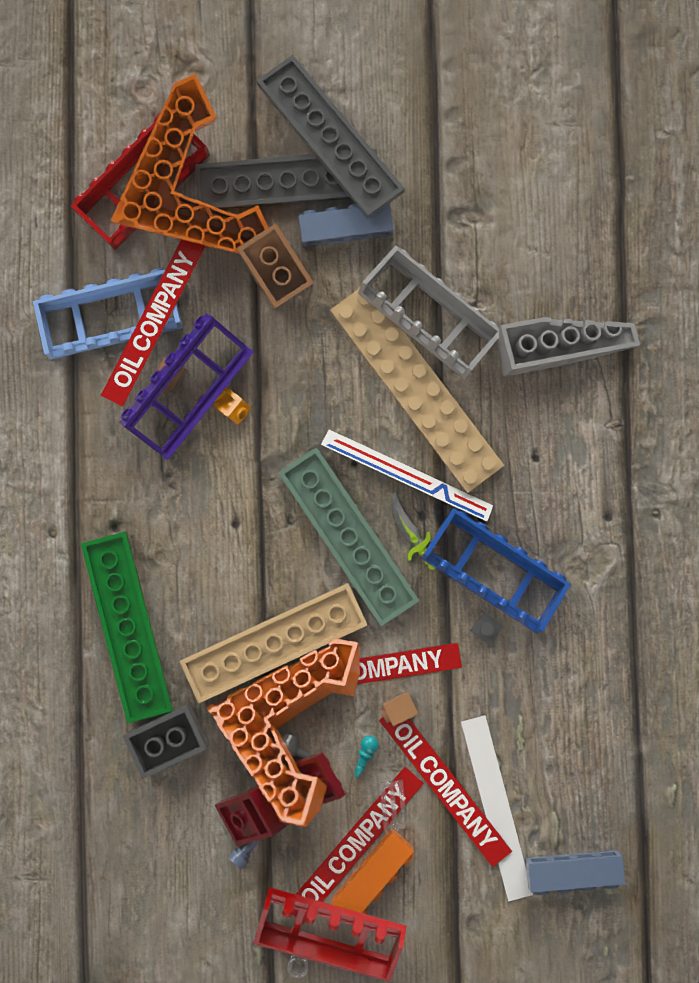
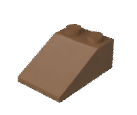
(274, 266)

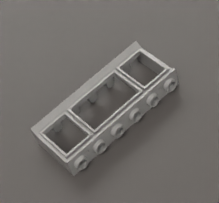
(440, 293)

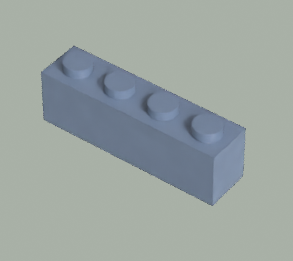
(343, 225)
(575, 872)

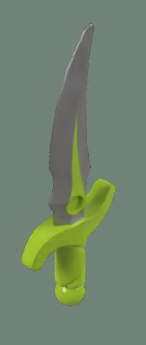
(410, 530)

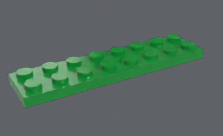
(127, 627)

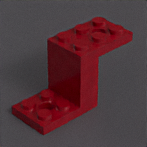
(252, 816)

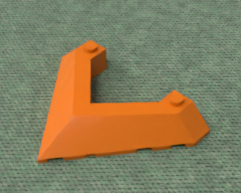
(150, 195)
(254, 713)

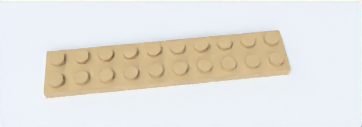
(418, 391)

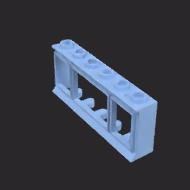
(92, 293)

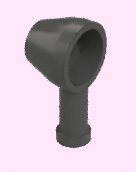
(292, 745)

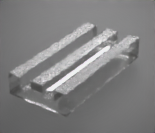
(391, 784)

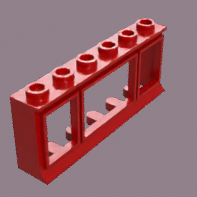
(116, 171)
(327, 950)

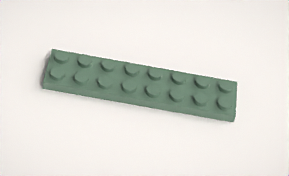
(348, 536)

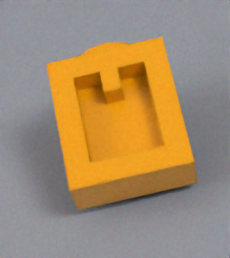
(232, 406)

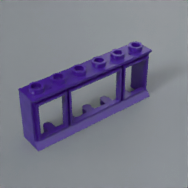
(162, 378)

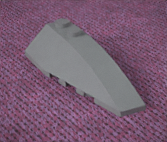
(553, 343)

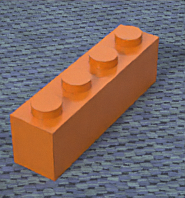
(374, 873)

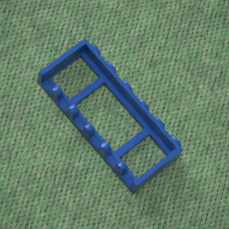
(516, 555)

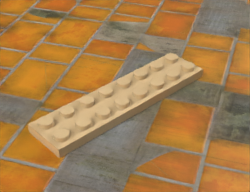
(273, 643)

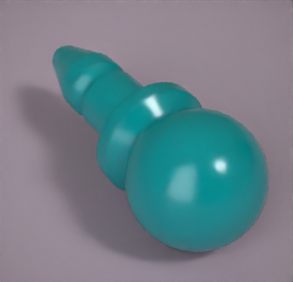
(369, 746)

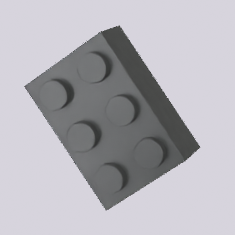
(166, 740)

